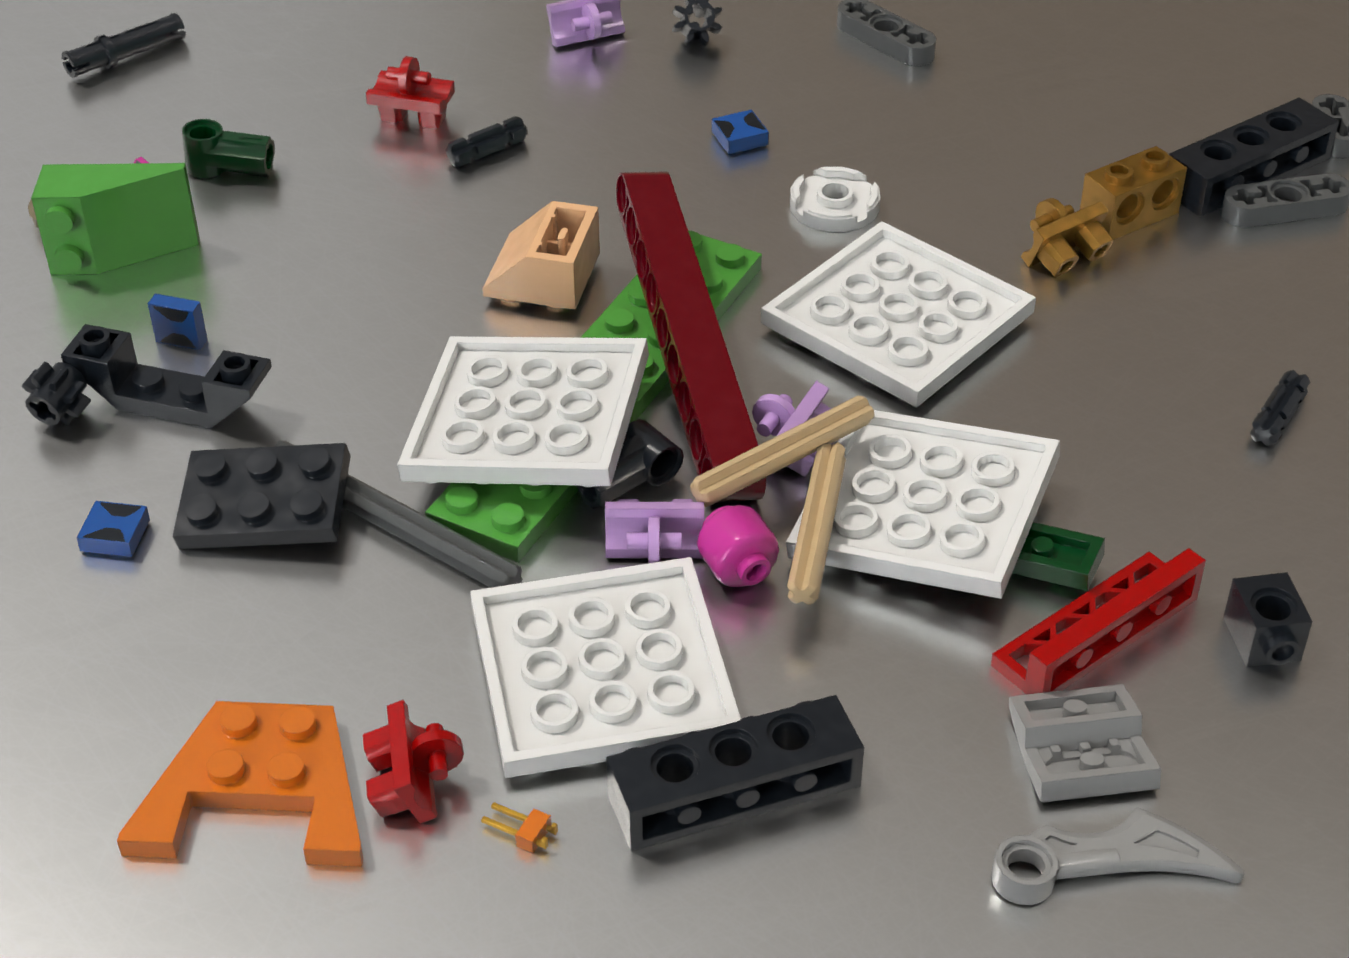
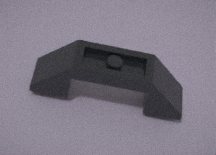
(112, 370)

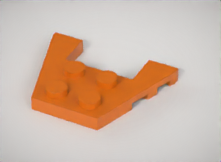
(259, 761)

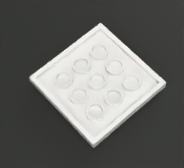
(898, 312)
(526, 411)
(937, 502)
(599, 664)

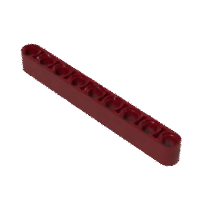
(685, 325)

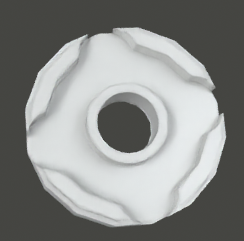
(856, 202)

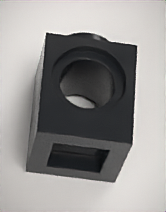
(1267, 619)

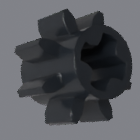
(692, 30)
(56, 393)

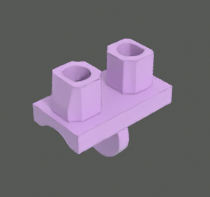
(583, 20)
(777, 415)
(653, 529)

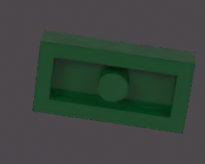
(1060, 556)

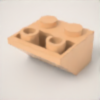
(548, 257)

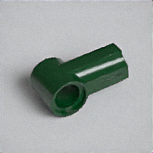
(213, 151)

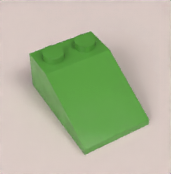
(112, 214)

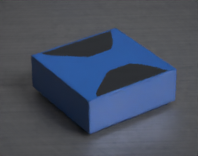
(740, 131)
(177, 321)
(113, 528)

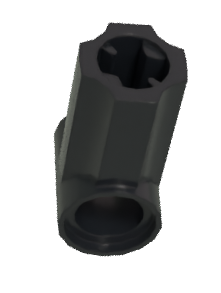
(643, 457)

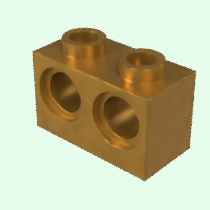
(1136, 190)

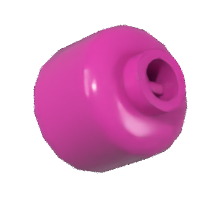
(737, 546)

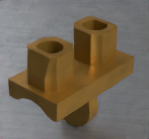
(1061, 229)

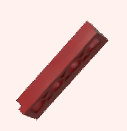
(1103, 631)

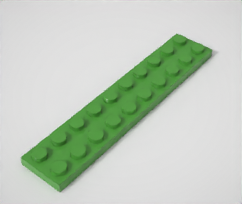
(516, 515)

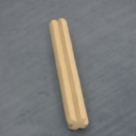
(781, 451)
(816, 524)

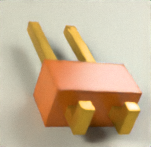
(531, 832)

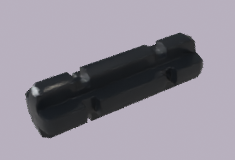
(486, 141)
(1280, 407)

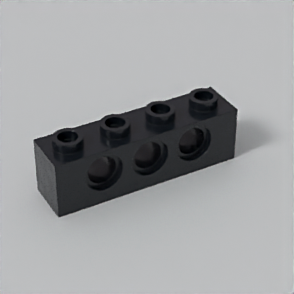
(1255, 151)
(734, 772)

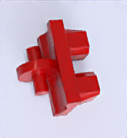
(411, 90)
(415, 759)

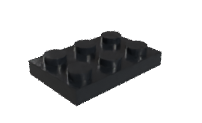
(262, 496)

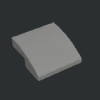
(1083, 743)

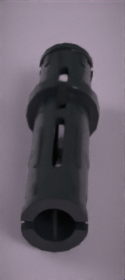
(109, 50)

